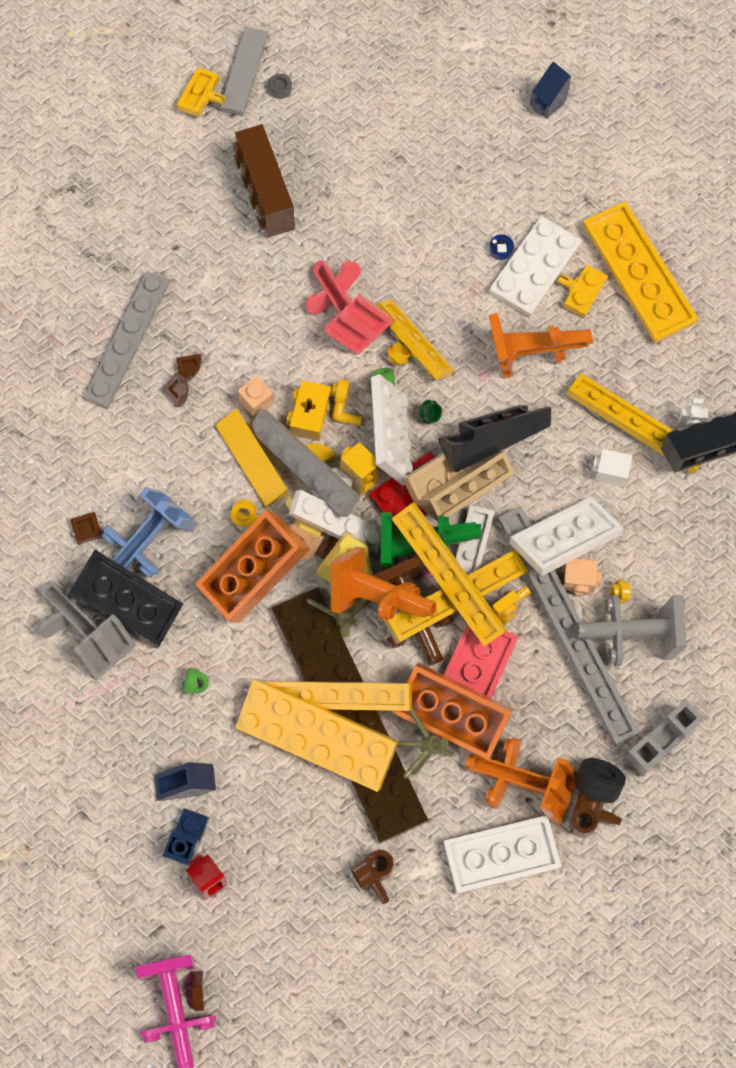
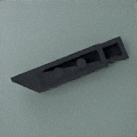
(491, 434)

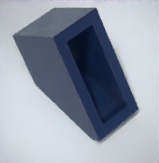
(550, 91)
(185, 781)

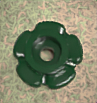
(430, 412)

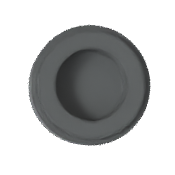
(280, 86)

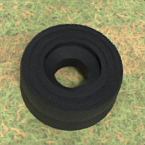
(599, 780)

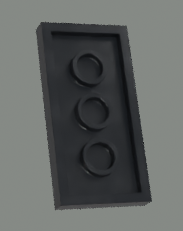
(134, 601)

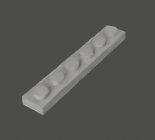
(127, 340)
(304, 463)

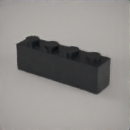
(700, 443)

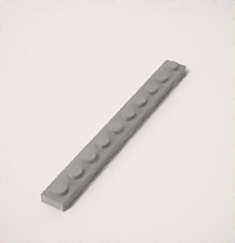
(581, 652)

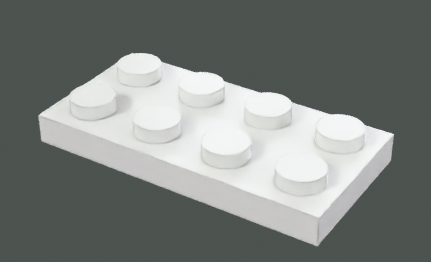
(535, 266)
(391, 429)
(566, 536)
(502, 854)

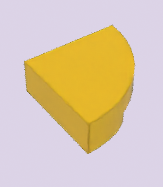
(323, 452)

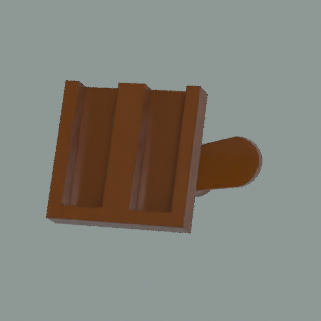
(407, 572)

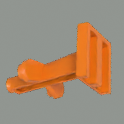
(513, 345)
(352, 584)
(555, 789)

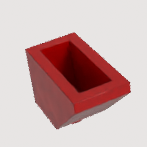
(206, 876)

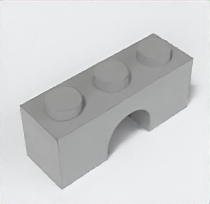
(664, 738)

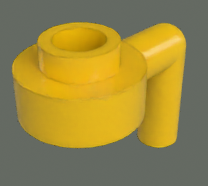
(340, 393)
(241, 518)

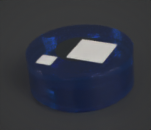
(501, 247)

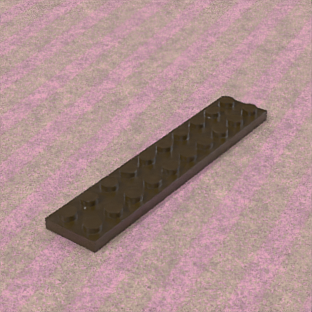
(325, 658)

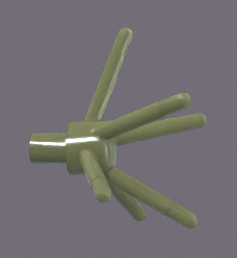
(346, 618)
(428, 746)

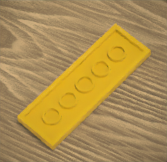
(640, 272)
(316, 734)

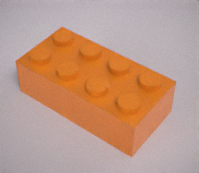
(252, 566)
(456, 711)

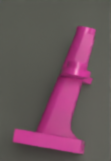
(167, 973)

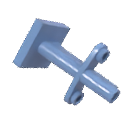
(163, 513)

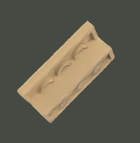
(444, 492)

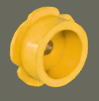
(398, 354)
(621, 589)

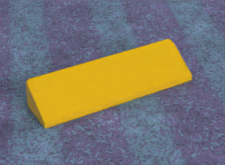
(252, 458)

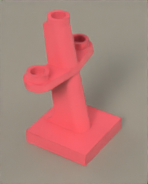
(358, 319)

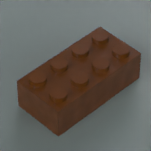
(263, 181)

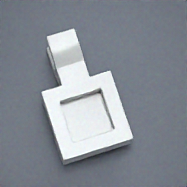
(693, 414)

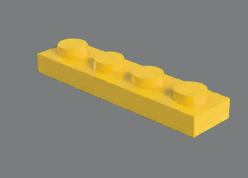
(418, 344)

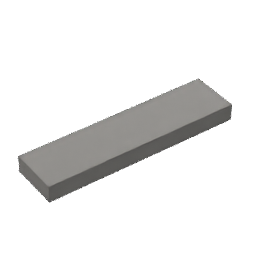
(244, 71)

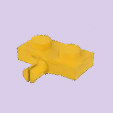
(200, 92)
(582, 290)
(508, 604)

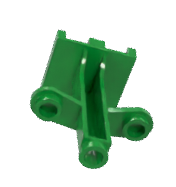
(395, 544)

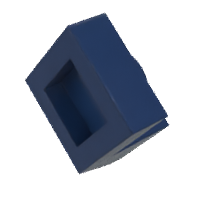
(187, 837)

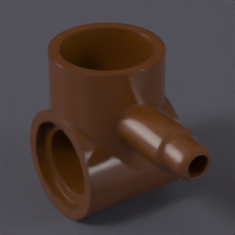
(594, 812)
(368, 877)

